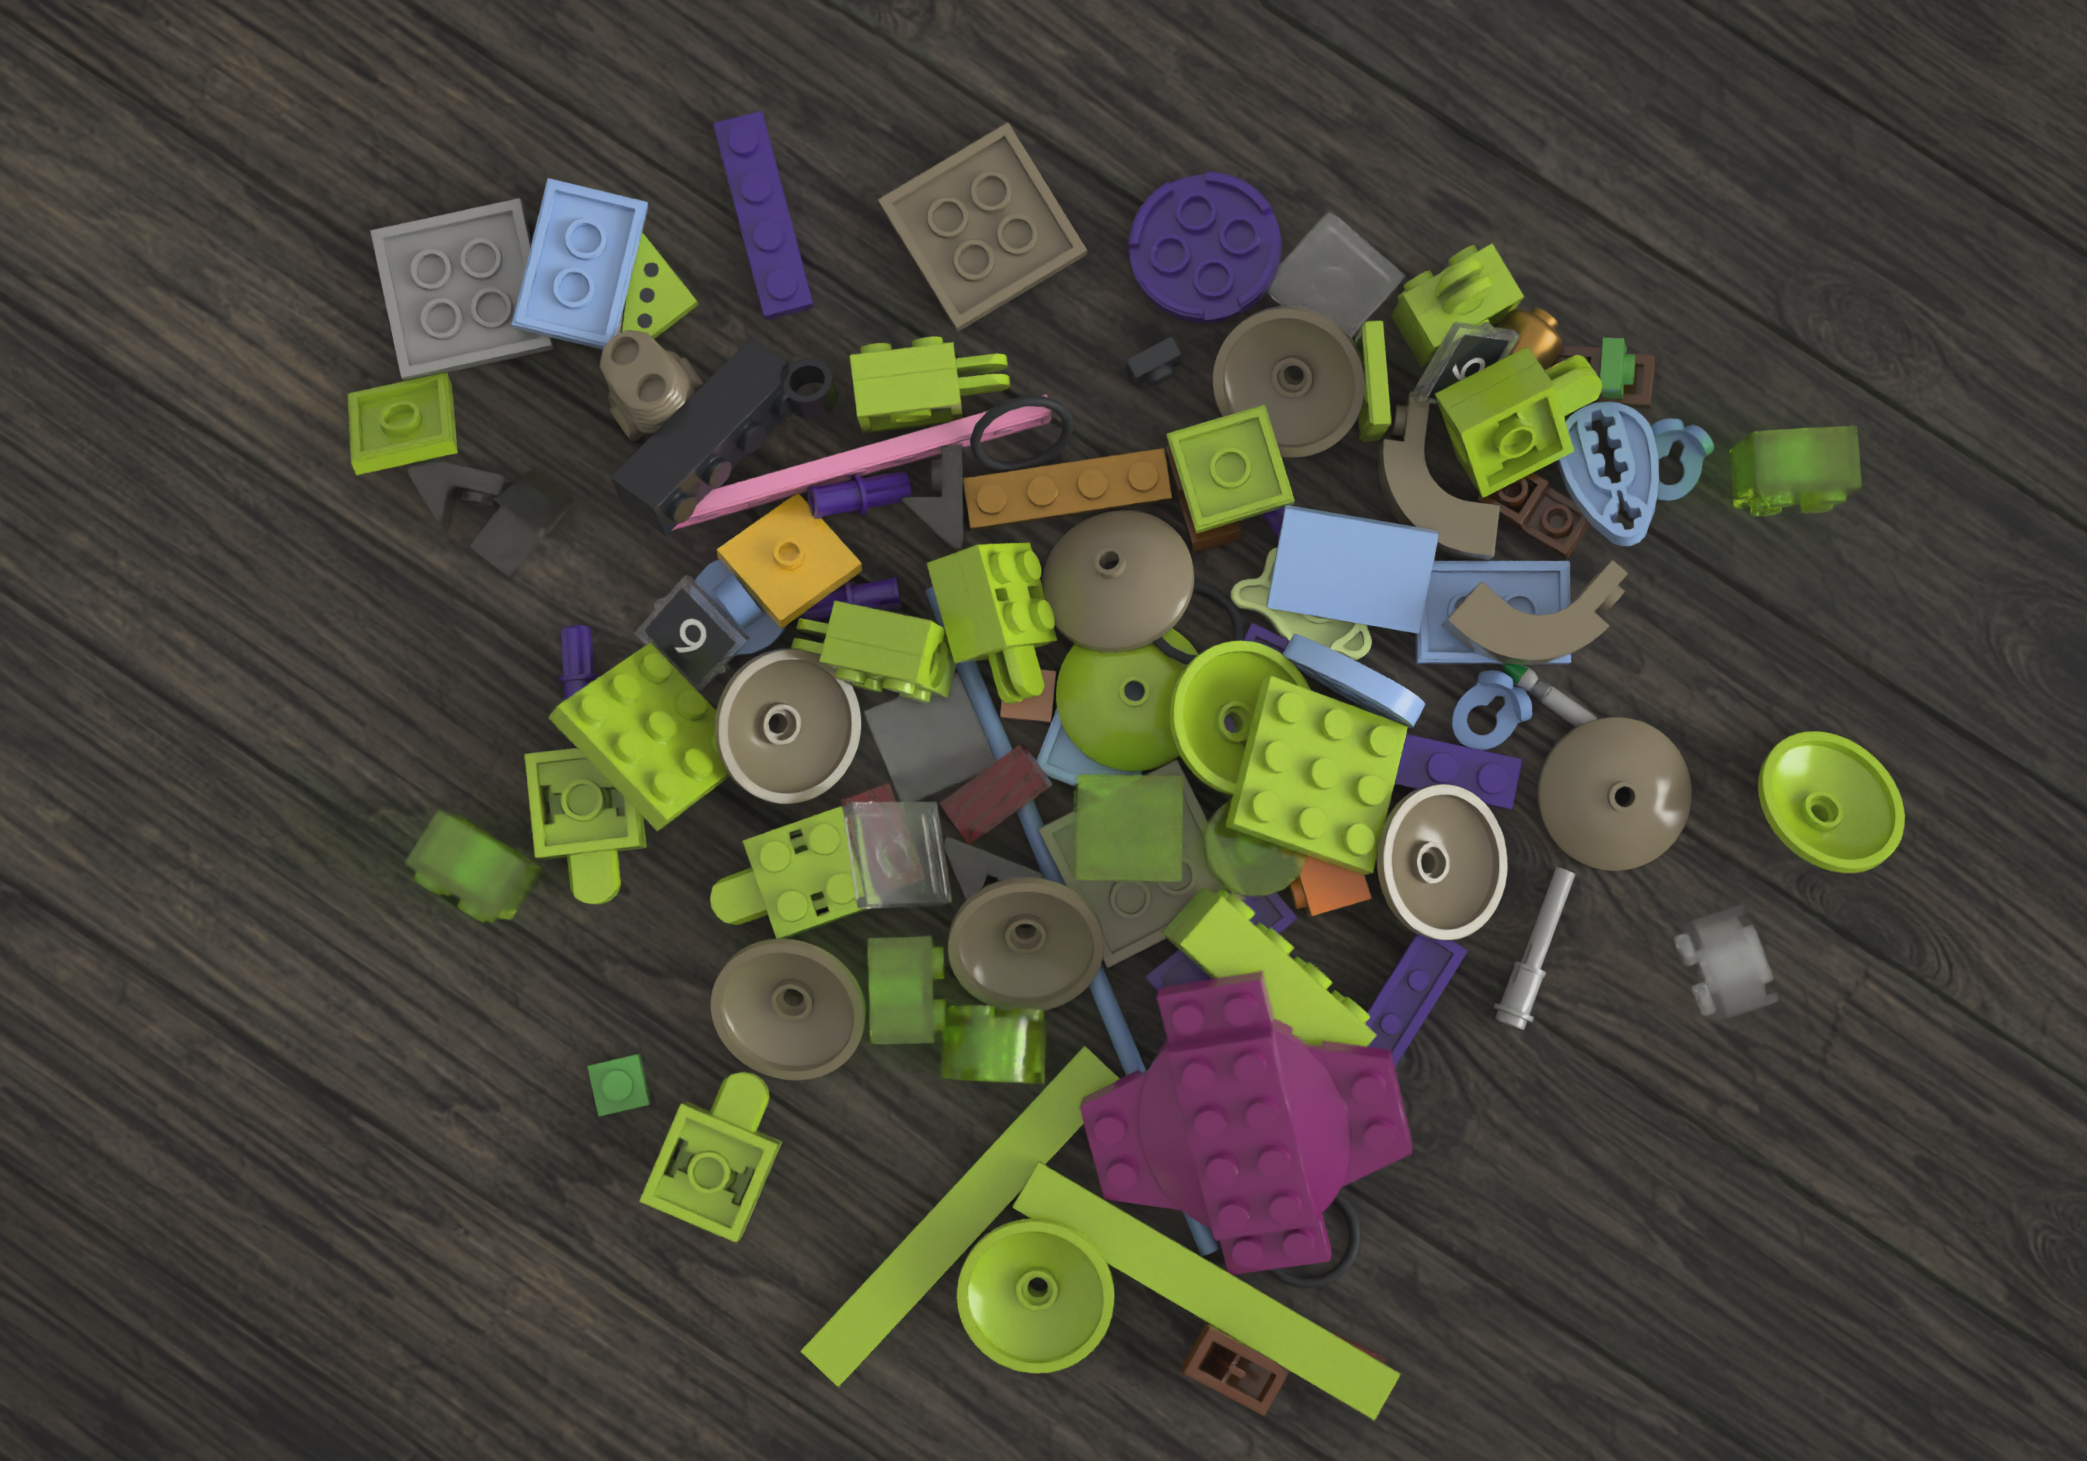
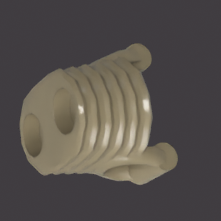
(645, 382)

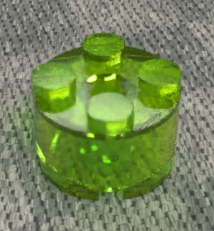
(992, 1047)

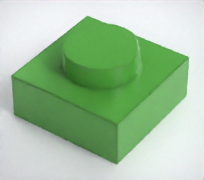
(1616, 368)
(619, 1085)

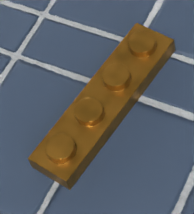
(1067, 489)

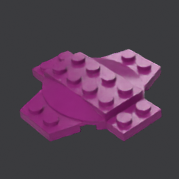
(1246, 1124)

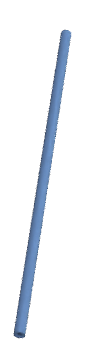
(1031, 821)

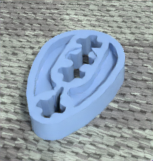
(1636, 456)
(1354, 681)

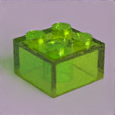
(1795, 468)
(1128, 827)
(474, 866)
(905, 990)

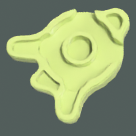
(1341, 636)

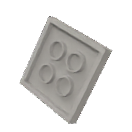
(456, 288)

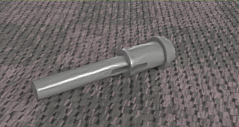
(1527, 975)

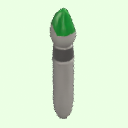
(1547, 694)

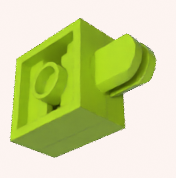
(1467, 291)
(919, 383)
(1513, 416)
(996, 613)
(883, 651)
(585, 821)
(792, 877)
(716, 1159)

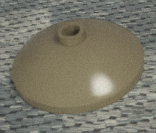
(1305, 412)
(1123, 604)
(814, 733)
(1580, 789)
(1460, 857)
(1025, 965)
(785, 1032)

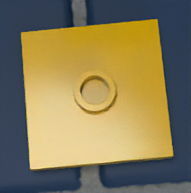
(789, 560)

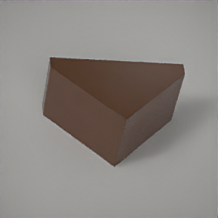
(1234, 1369)

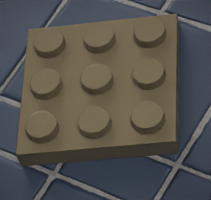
(982, 227)
(1138, 911)

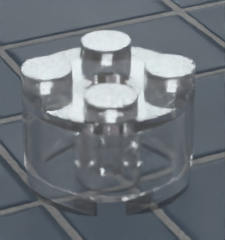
(1727, 964)

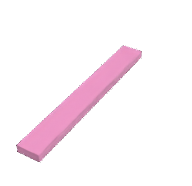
(859, 461)

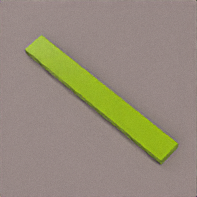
(956, 1220)
(1211, 1292)

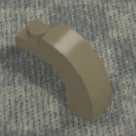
(1464, 527)
(1519, 638)

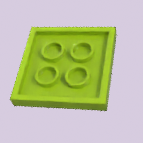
(646, 735)
(1317, 775)

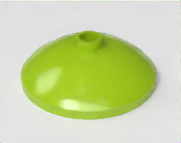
(1220, 685)
(1107, 723)
(1831, 802)
(1027, 1326)

